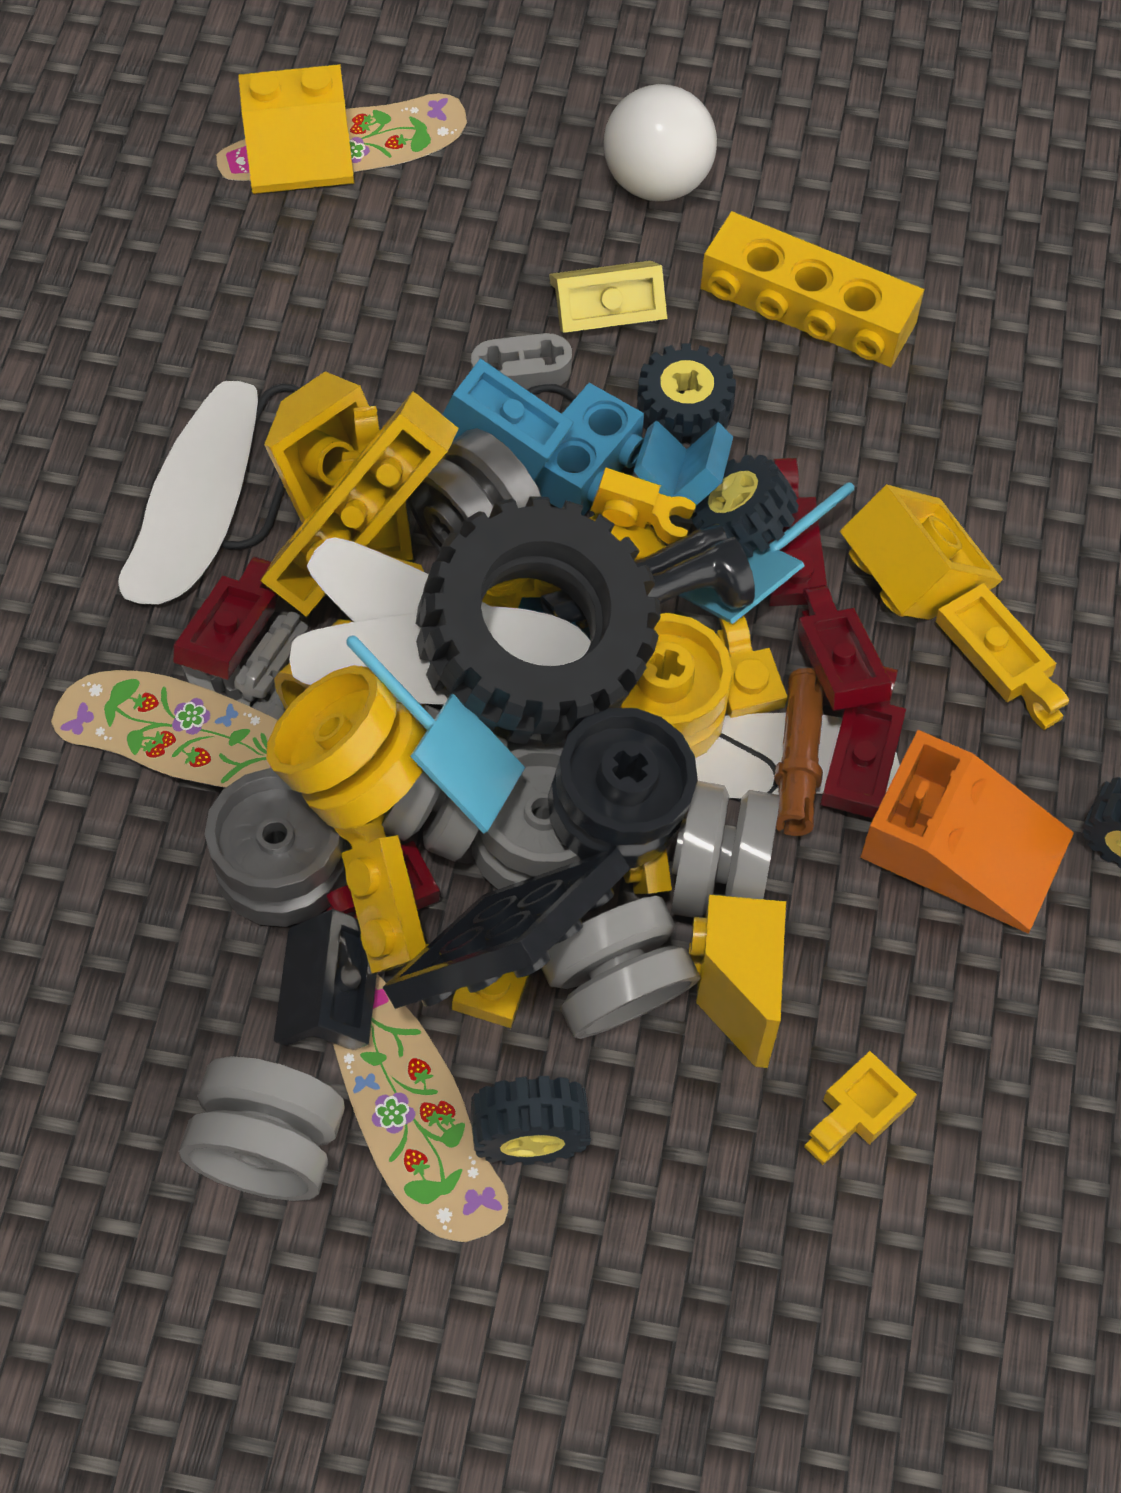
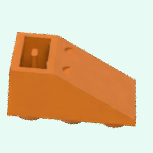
(966, 833)

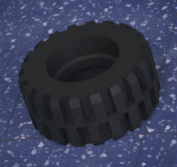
(553, 548)

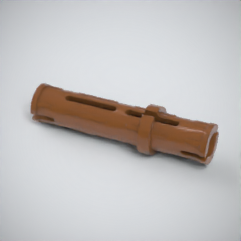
(799, 768)

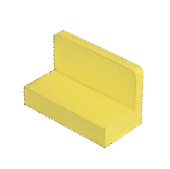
(609, 296)

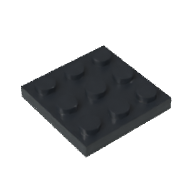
(508, 931)

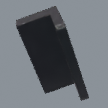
(326, 983)

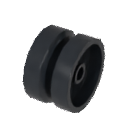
(622, 785)

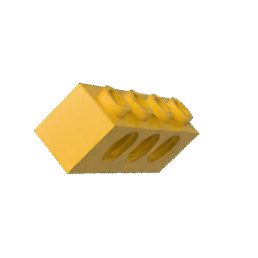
(811, 289)
(364, 496)

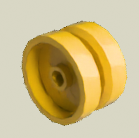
(686, 681)
(347, 747)

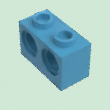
(588, 450)

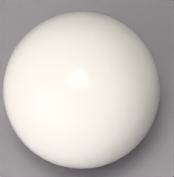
(660, 142)

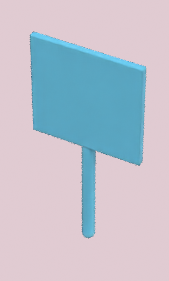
(768, 567)
(455, 750)

